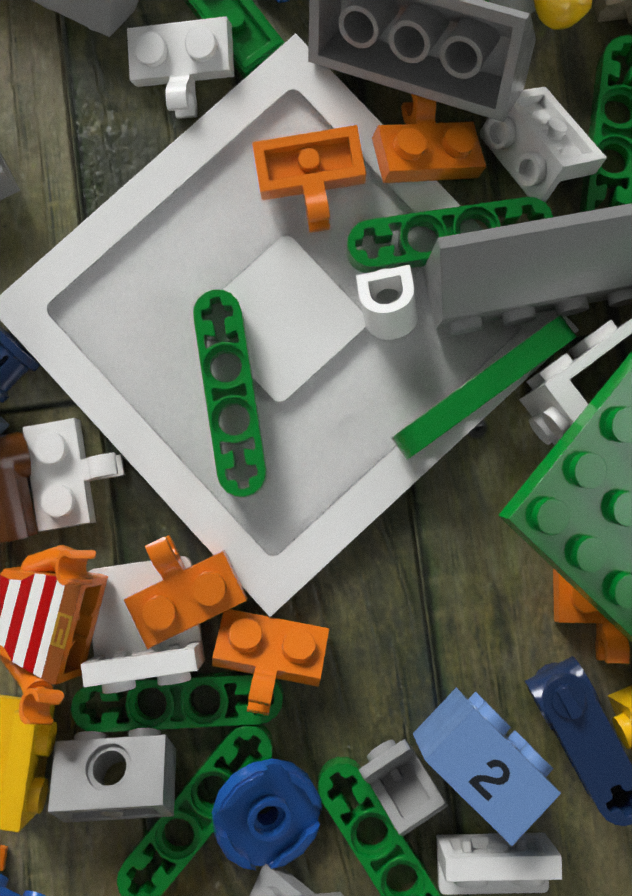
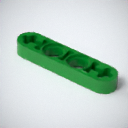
(608, 134)
(441, 221)
(483, 387)
(225, 394)
(179, 709)
(193, 809)
(376, 858)

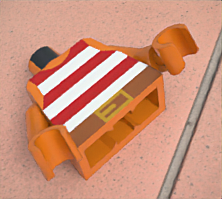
(48, 624)

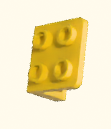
(22, 765)

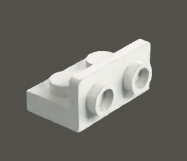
(541, 144)
(495, 867)

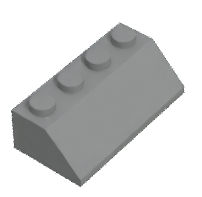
(437, 49)
(531, 269)

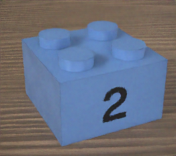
(489, 770)

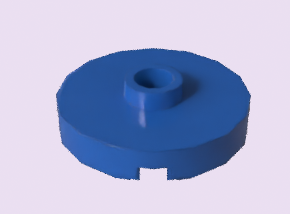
(270, 837)

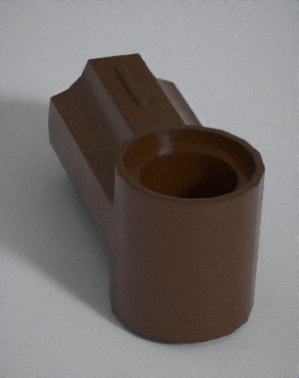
(16, 507)

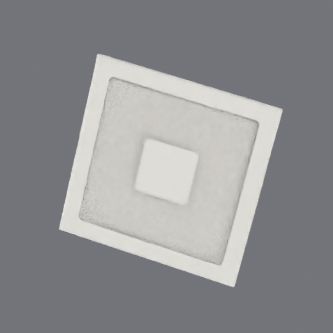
(119, 333)

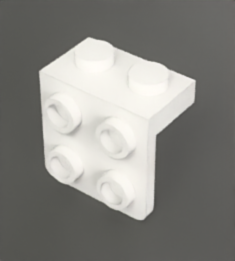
(553, 397)
(118, 646)

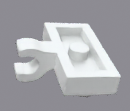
(180, 56)
(63, 474)

